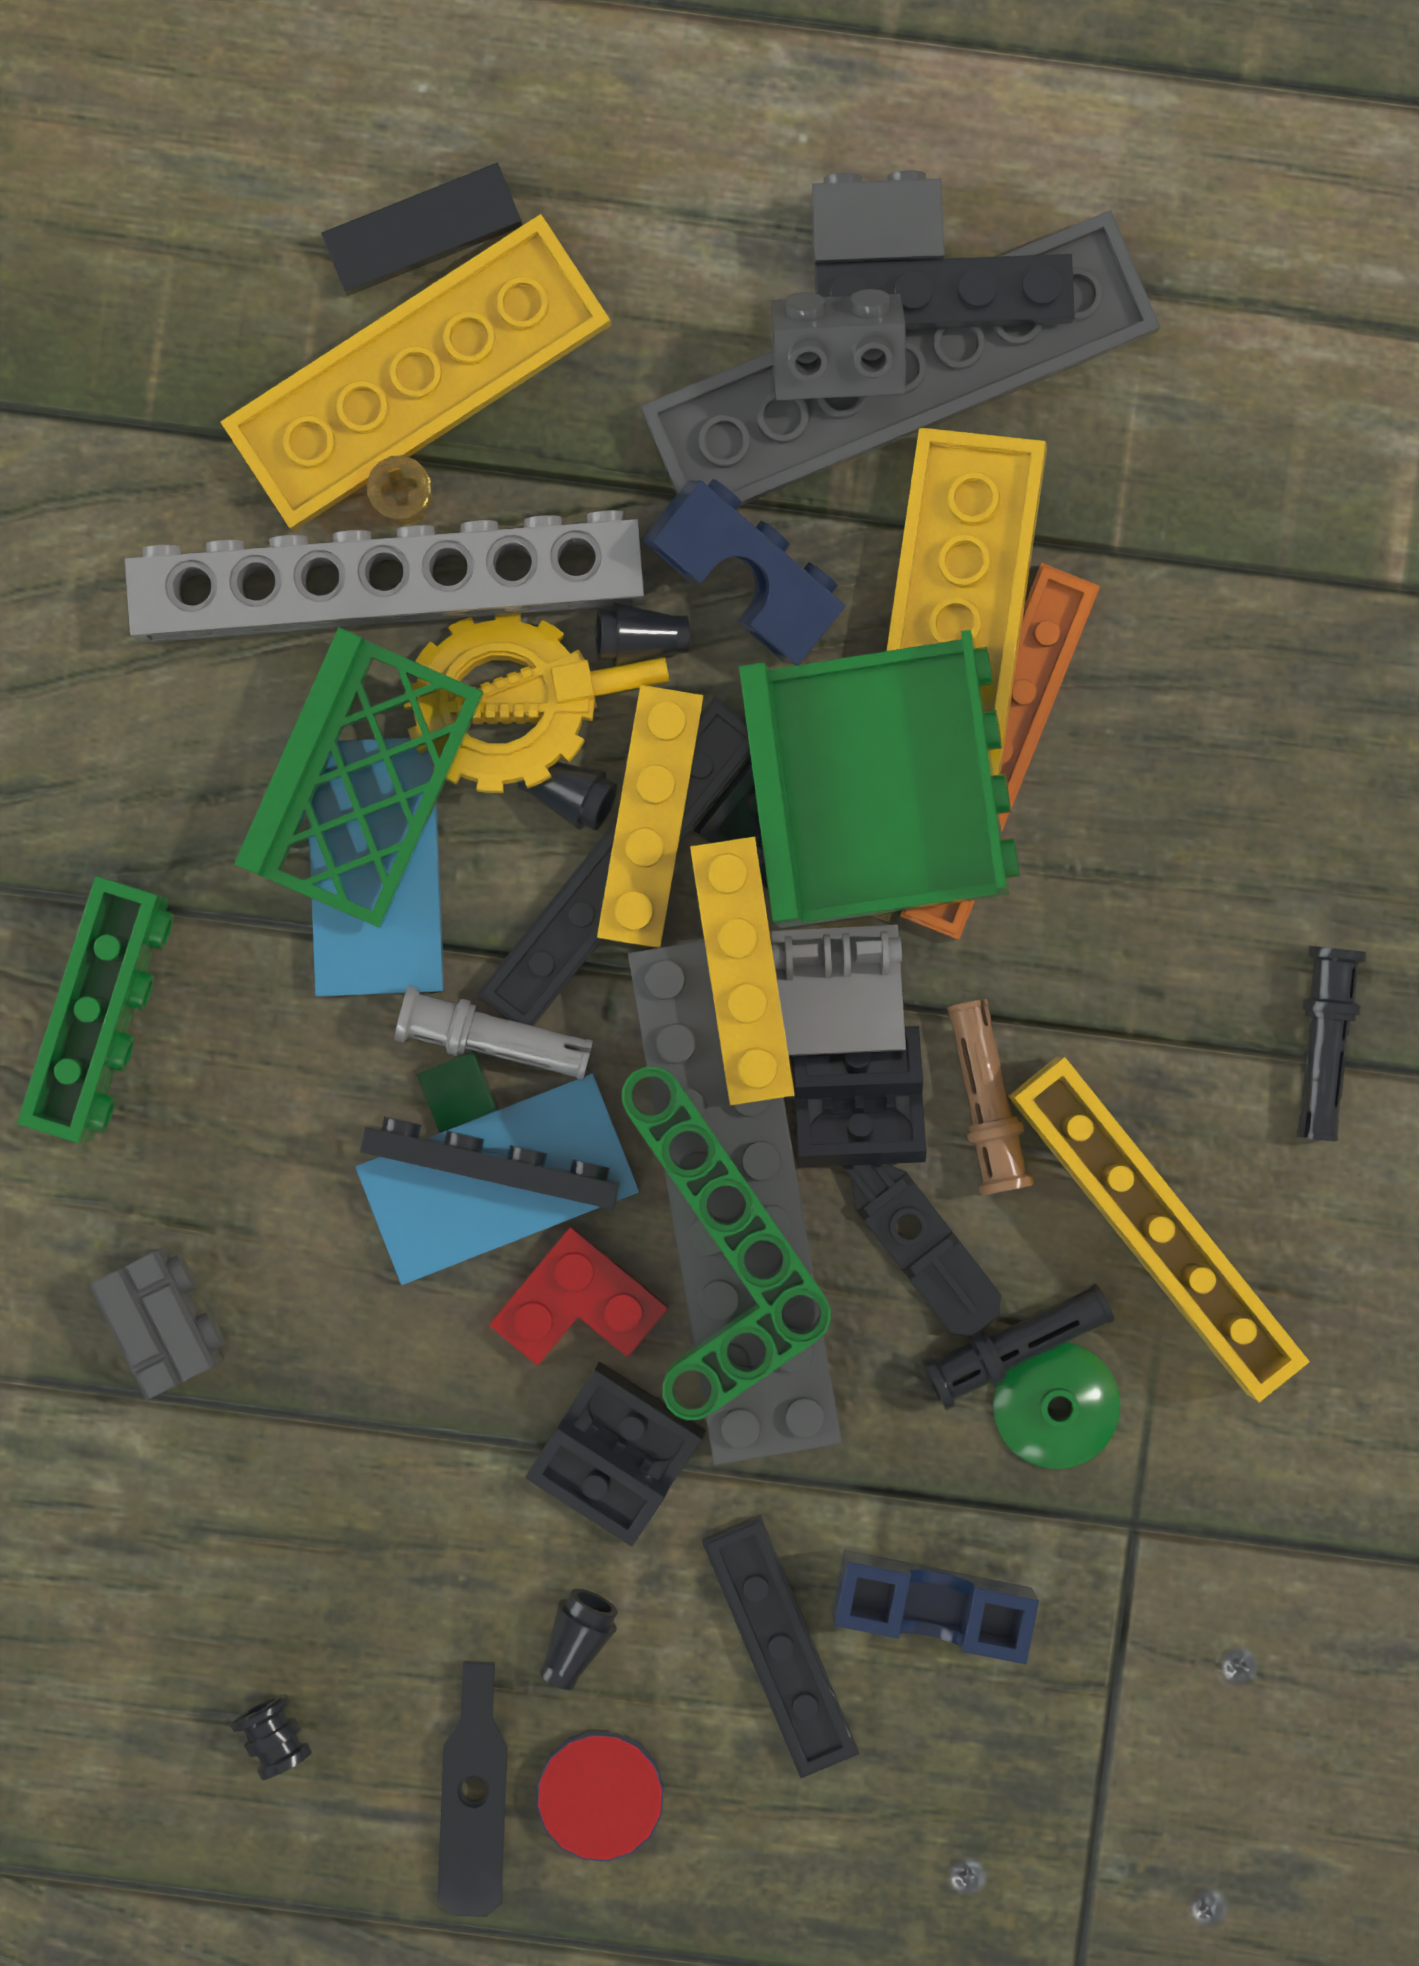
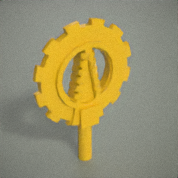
(551, 691)

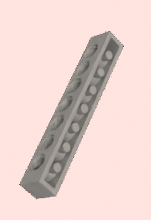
(158, 577)

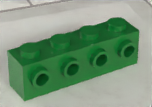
(94, 1011)

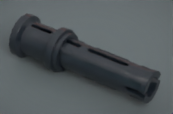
(1330, 1013)
(988, 1358)

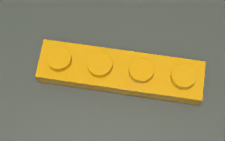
(650, 816)
(742, 971)

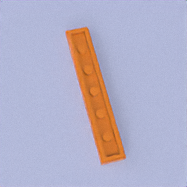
(1048, 637)

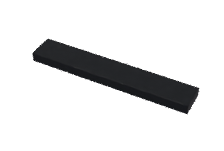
(570, 923)

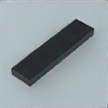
(780, 1646)

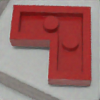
(575, 1283)

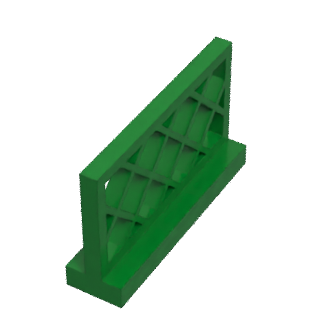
(307, 757)

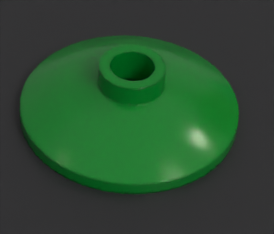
(1023, 1403)

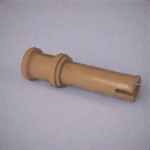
(993, 1128)

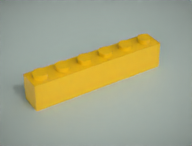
(1158, 1229)

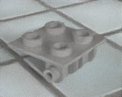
(840, 989)

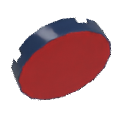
(600, 1795)

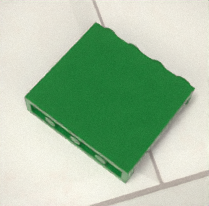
(878, 782)

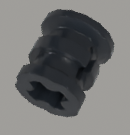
(272, 1737)

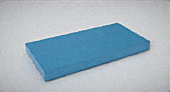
(408, 948)
(447, 1218)

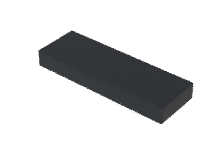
(422, 229)

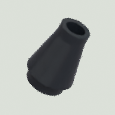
(639, 634)
(576, 794)
(578, 1634)

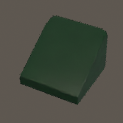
(457, 1091)

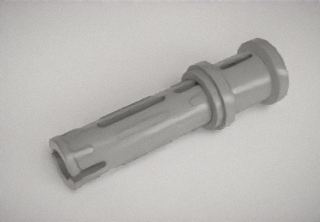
(463, 1028)

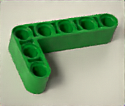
(733, 1240)

